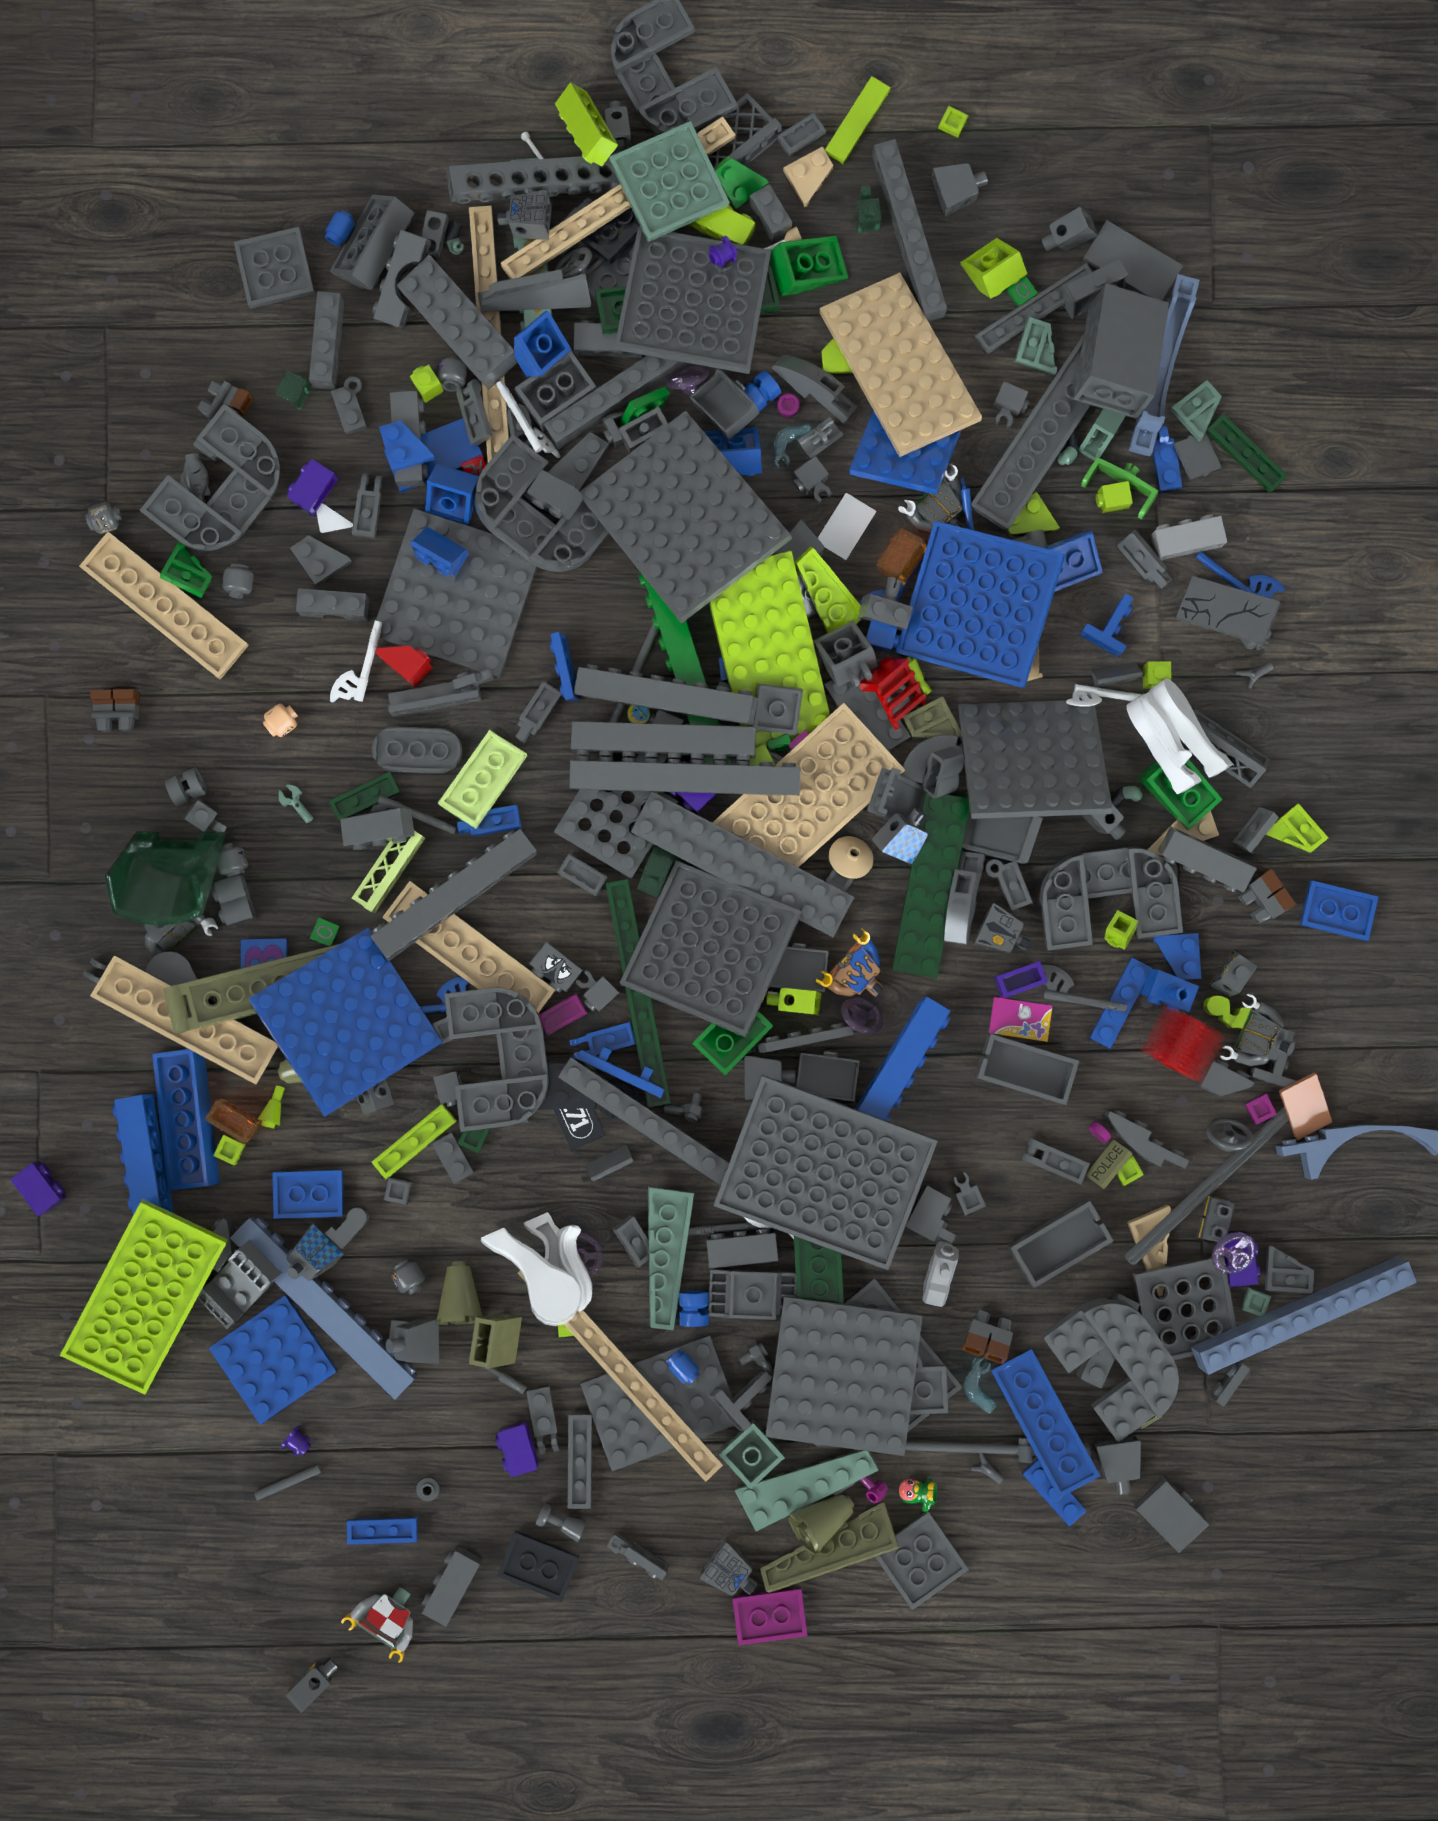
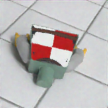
(385, 1620)

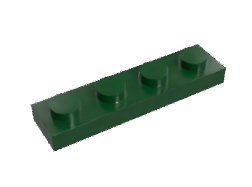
(1246, 453)

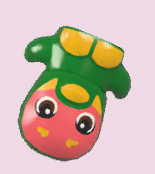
(915, 1491)

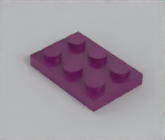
(769, 1616)

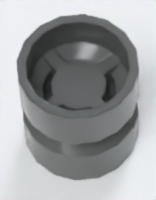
(178, 790)

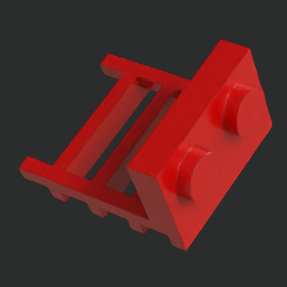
(886, 680)

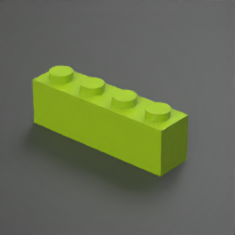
(586, 125)
(726, 223)

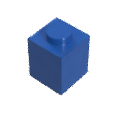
(882, 636)

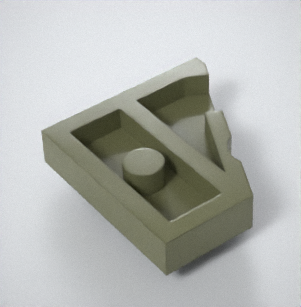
(932, 721)

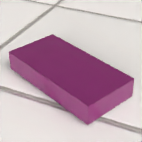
(562, 1014)

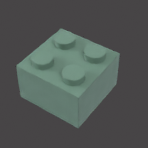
(751, 1454)

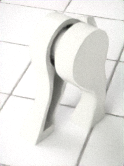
(1164, 717)
(555, 1283)

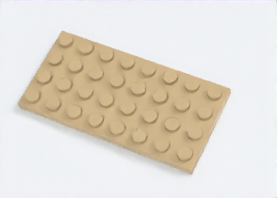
(900, 364)
(836, 782)

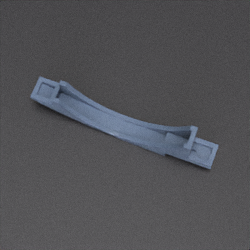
(1153, 416)
(1317, 1150)

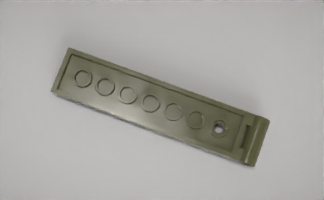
(189, 1001)

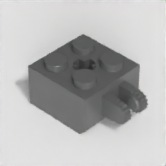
(846, 654)

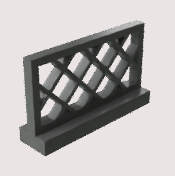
(758, 142)

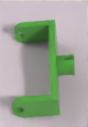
(1122, 476)

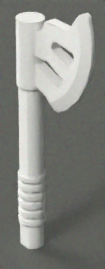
(531, 434)
(361, 682)
(1082, 691)

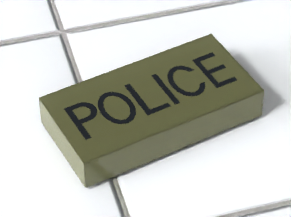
(1108, 1164)

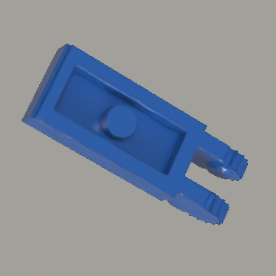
(612, 1038)

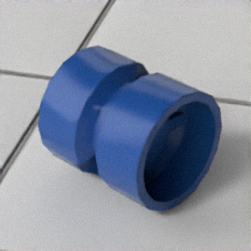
(762, 389)
(694, 1308)

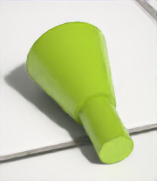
(913, 665)
(271, 1114)

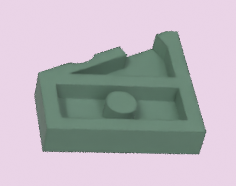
(1036, 346)
(1198, 409)

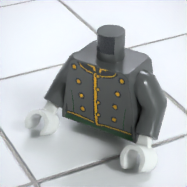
(942, 507)
(166, 937)
(1261, 1037)

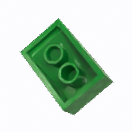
(807, 265)
(1187, 806)
(728, 1048)

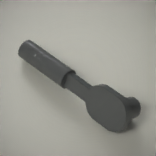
(508, 1380)

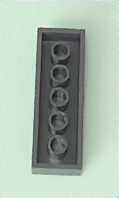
(458, 321)

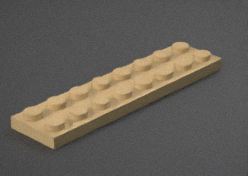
(164, 605)
(474, 955)
(143, 1000)

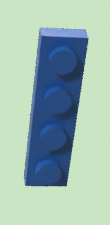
(1125, 992)

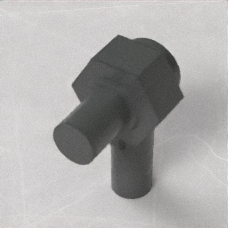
(691, 1111)
(757, 1353)

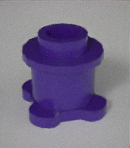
(722, 253)
(297, 1442)

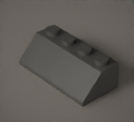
(372, 241)

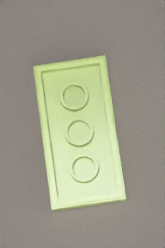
(482, 779)

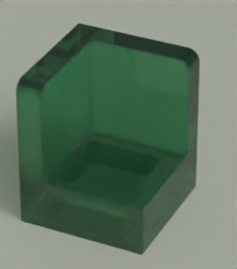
(293, 389)

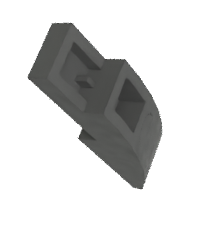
(811, 379)
(962, 898)
(1136, 1138)

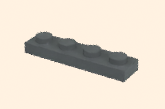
(579, 1460)

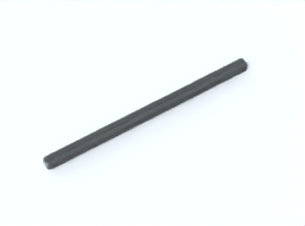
(1206, 1188)

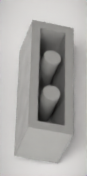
(1188, 537)

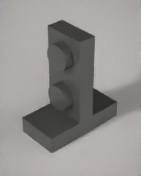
(1275, 1069)
(741, 1400)

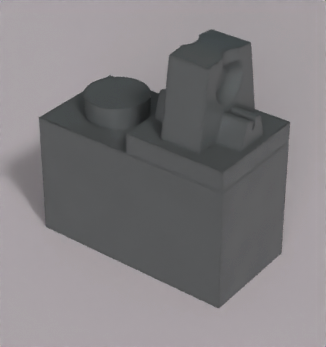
(927, 1215)

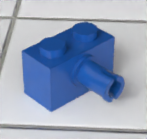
(1169, 990)

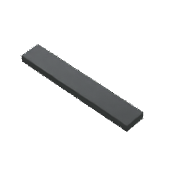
(1037, 307)

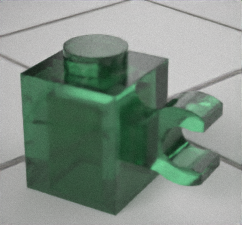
(867, 211)

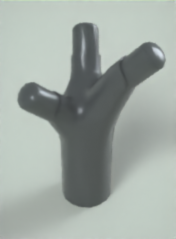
(1255, 673)
(987, 1469)

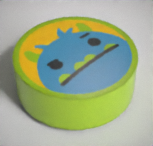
(638, 714)

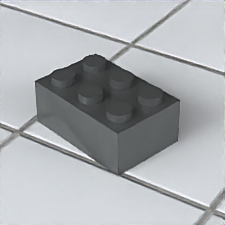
(555, 389)

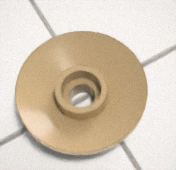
(846, 864)

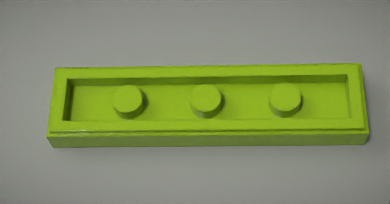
(857, 120)
(414, 1141)

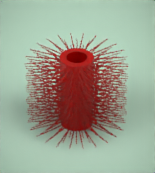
(1182, 1043)

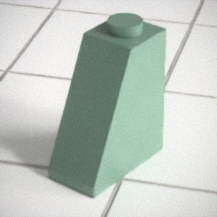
(1101, 433)

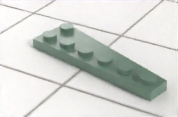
(667, 1233)
(791, 1491)

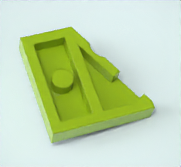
(1033, 517)
(1298, 830)

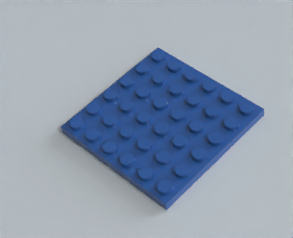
(980, 603)
(345, 1022)

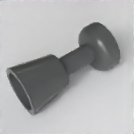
(569, 1526)

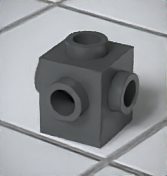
(375, 1098)

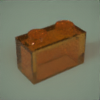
(901, 556)
(233, 1121)

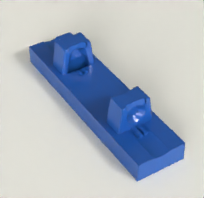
(641, 1082)

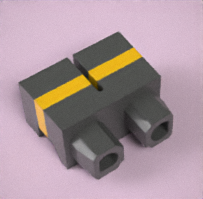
(1217, 1220)

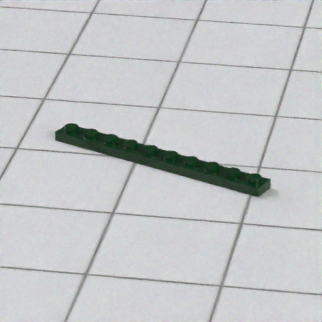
(639, 1004)

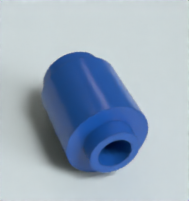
(339, 228)
(683, 1367)

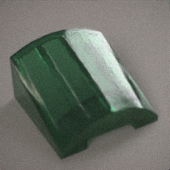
(163, 879)

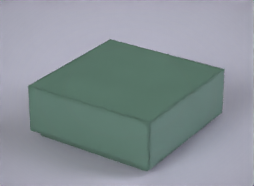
(1255, 1302)

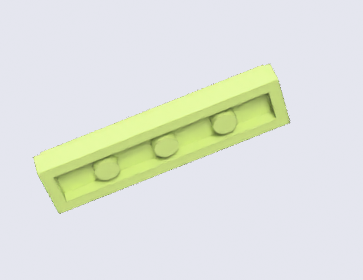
(392, 874)

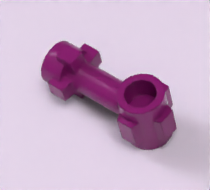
(876, 1489)

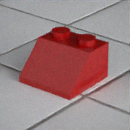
(407, 662)

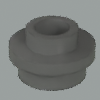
(428, 1481)

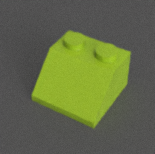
(994, 267)

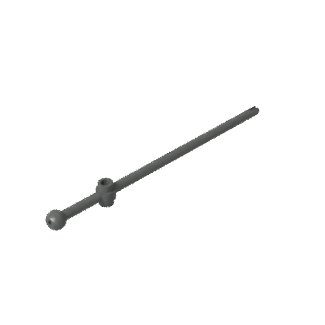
(1022, 1449)

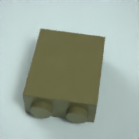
(495, 1340)

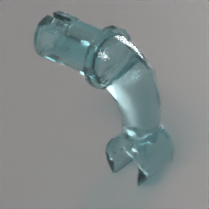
(783, 437)
(973, 1391)

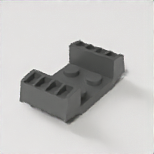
(238, 1284)
(749, 1293)

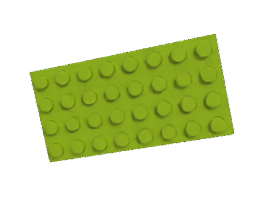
(769, 639)
(143, 1296)

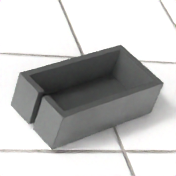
(1027, 1069)
(1060, 1243)

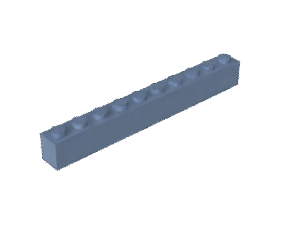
(330, 1312)
(1303, 1314)

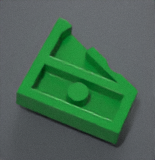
(738, 181)
(644, 404)
(186, 572)

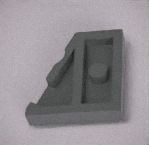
(319, 559)
(1286, 1273)

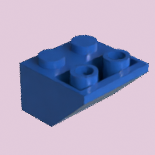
(439, 551)

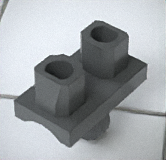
(820, 438)

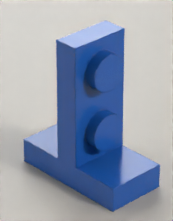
(1103, 638)

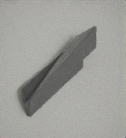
(536, 292)

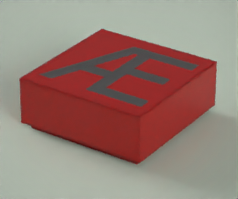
(474, 465)

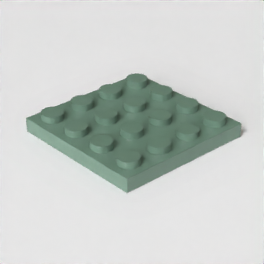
(669, 181)

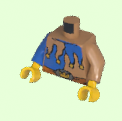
(855, 970)

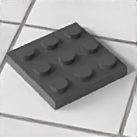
(274, 267)
(923, 1561)

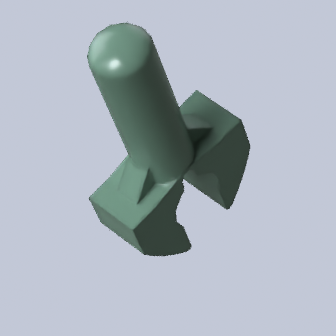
(298, 806)

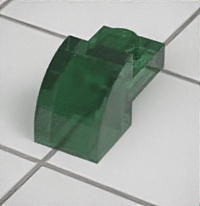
(656, 871)

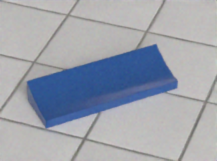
(182, 1108)

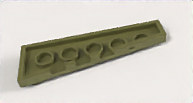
(854, 1542)

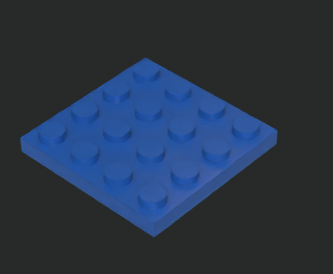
(917, 470)
(273, 1359)

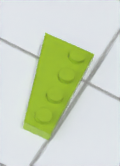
(829, 595)

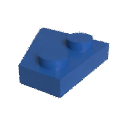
(403, 446)
(1182, 954)

